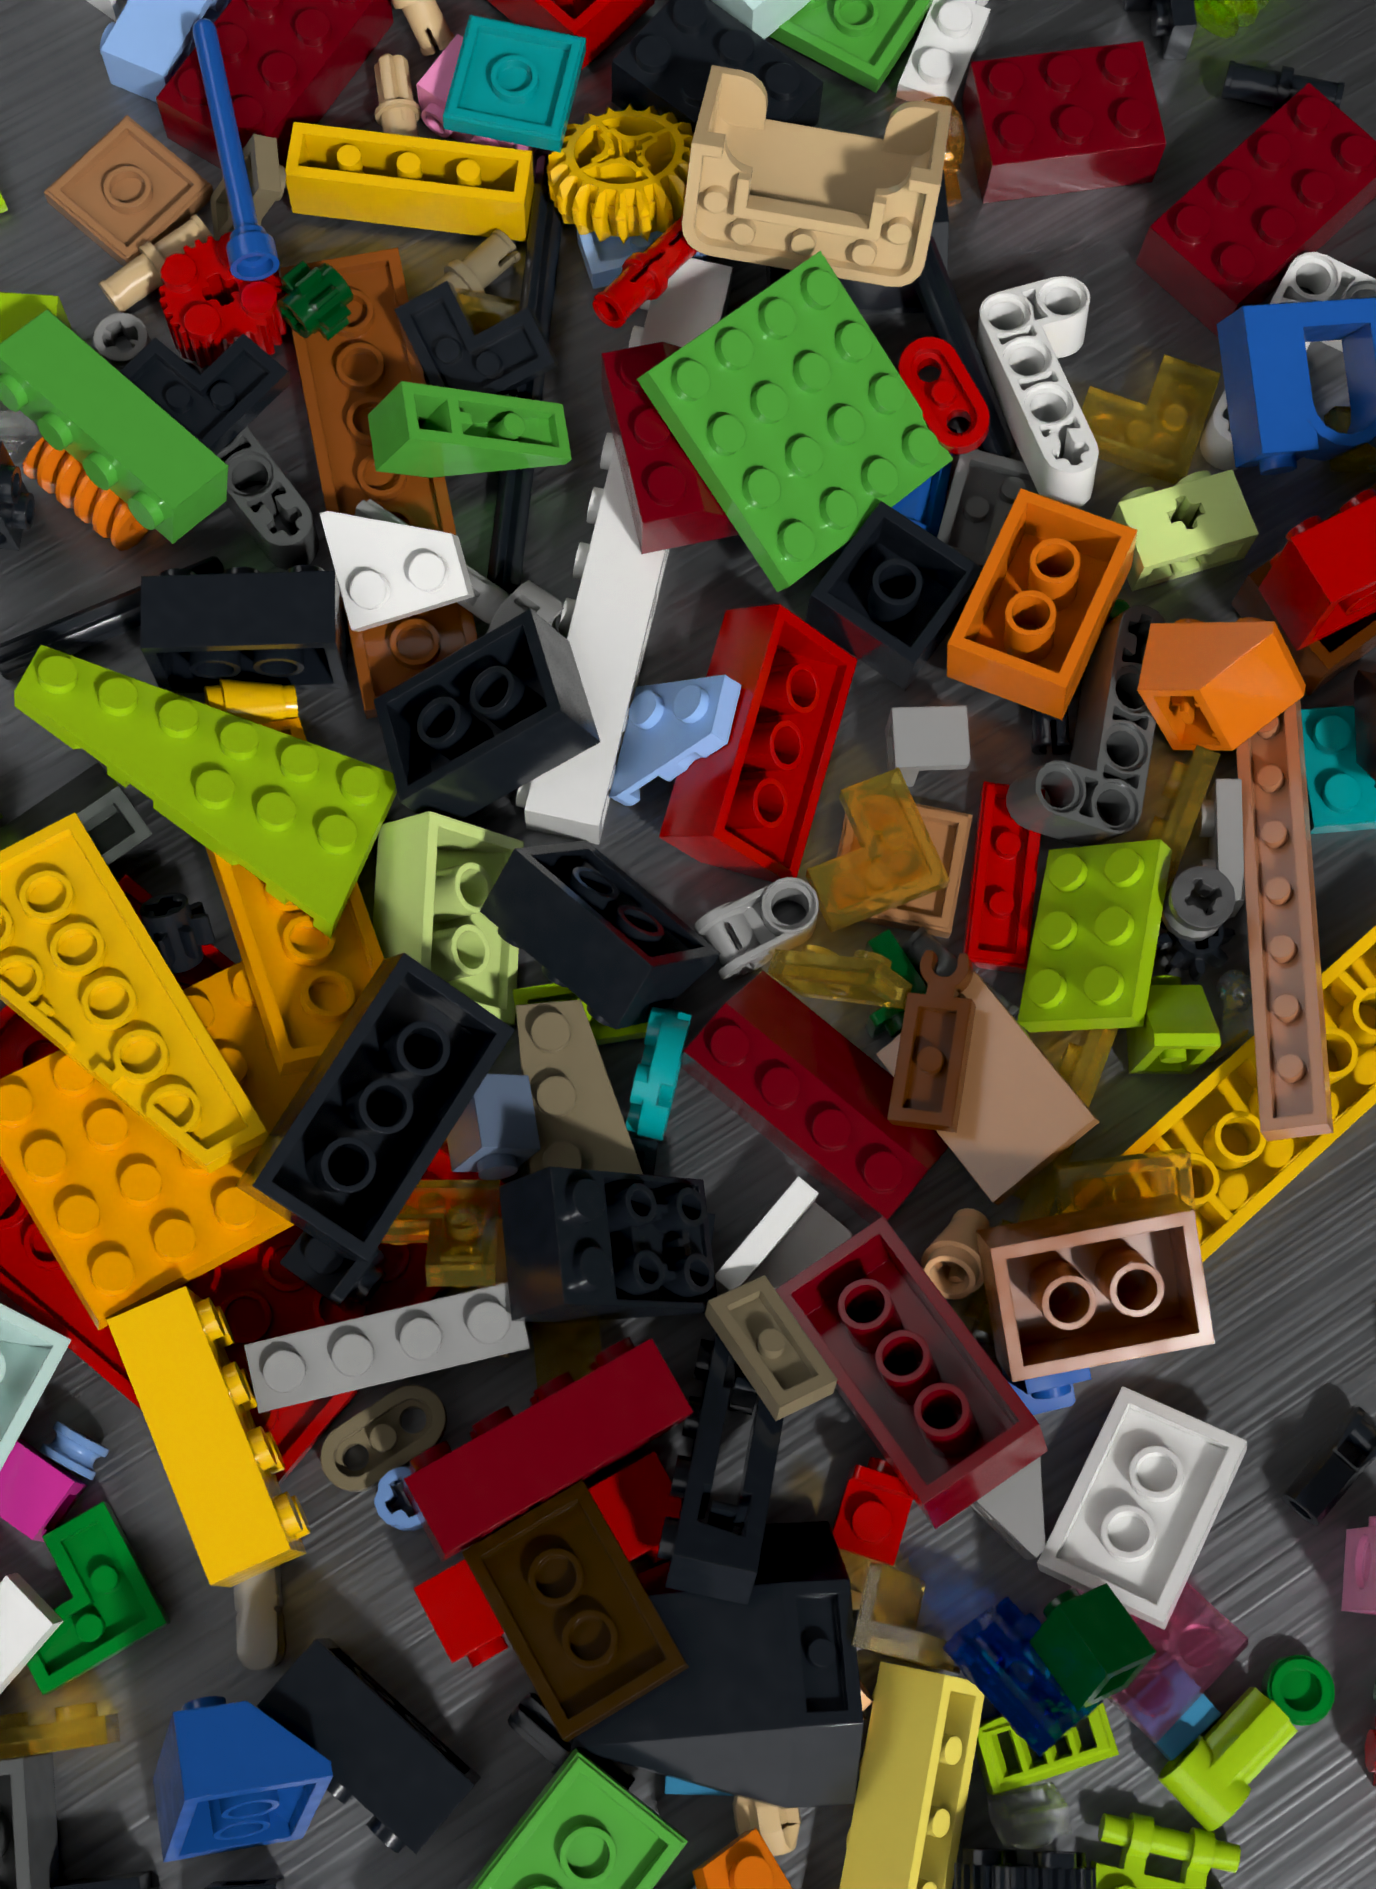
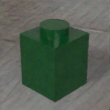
(1091, 1645)

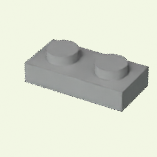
(1222, 823)

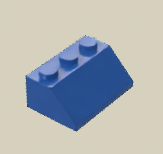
(233, 1780)

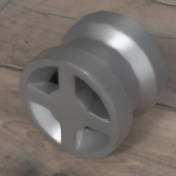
(1185, 913)

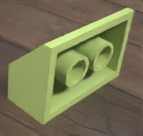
(429, 903)

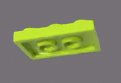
(1095, 937)

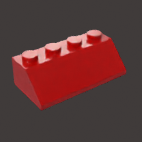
(759, 793)

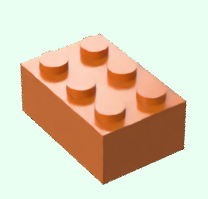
(1040, 603)

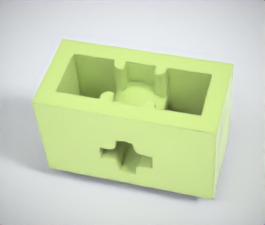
(1204, 503)

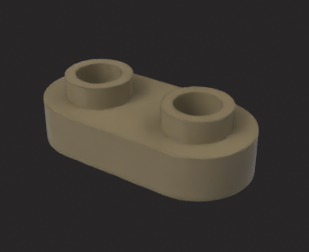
(383, 1436)

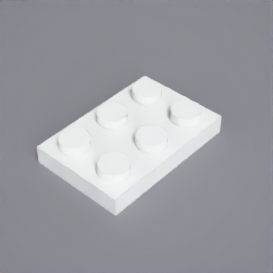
(1143, 1505)

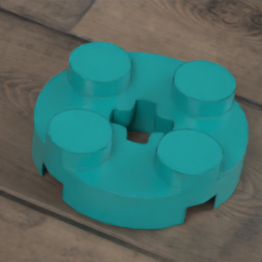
(658, 1072)

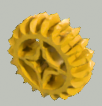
(622, 173)

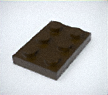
(574, 1611)

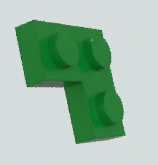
(110, 1600)

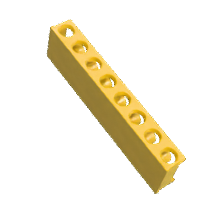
(1220, 1120)

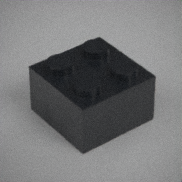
(892, 595)

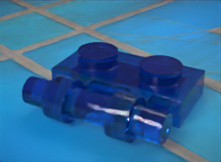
(1011, 1675)

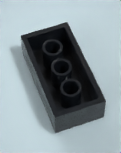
(376, 1108)

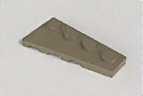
(571, 1092)

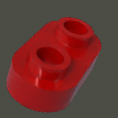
(946, 397)

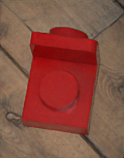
(872, 1512)

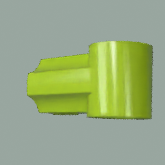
(1216, 1768)

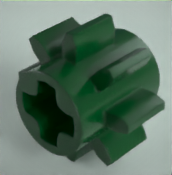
(315, 300)

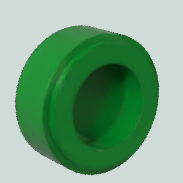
(1299, 1688)

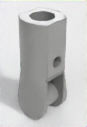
(260, 1620)

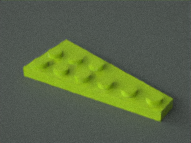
(235, 786)

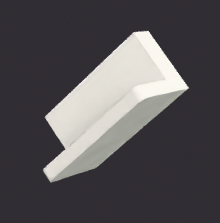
(784, 1241)

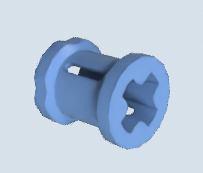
(387, 1495)

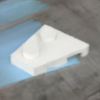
(393, 568)

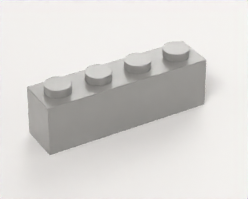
(384, 1347)

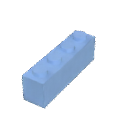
(153, 42)

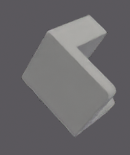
(927, 740)

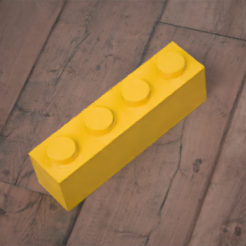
(409, 181)

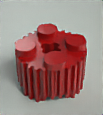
(212, 308)

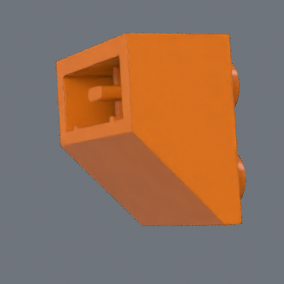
(1217, 680)

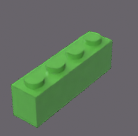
(110, 427)

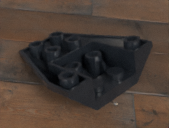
(767, 1684)

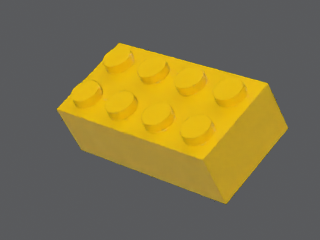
(207, 1437)

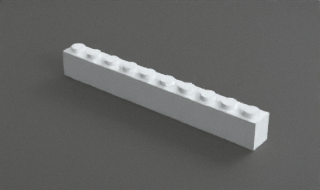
(617, 589)

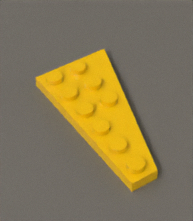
(106, 998)

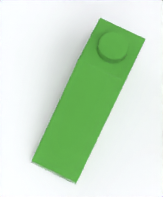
(464, 432)

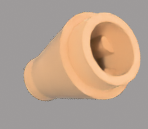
(954, 1256)

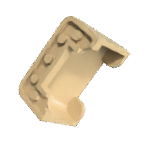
(792, 190)

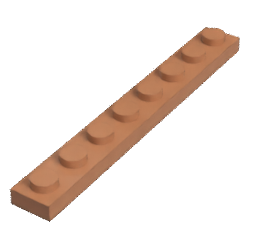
(1283, 933)

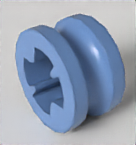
(74, 1450)

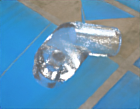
(1237, 1013)

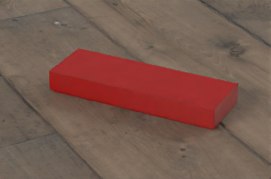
(1000, 886)

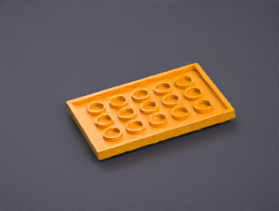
(116, 1194)

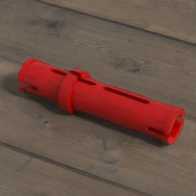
(643, 276)

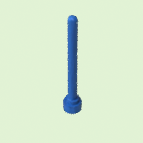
(250, 249)

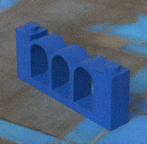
(1271, 386)

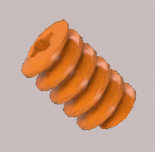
(65, 476)

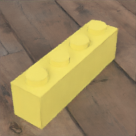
(913, 1781)

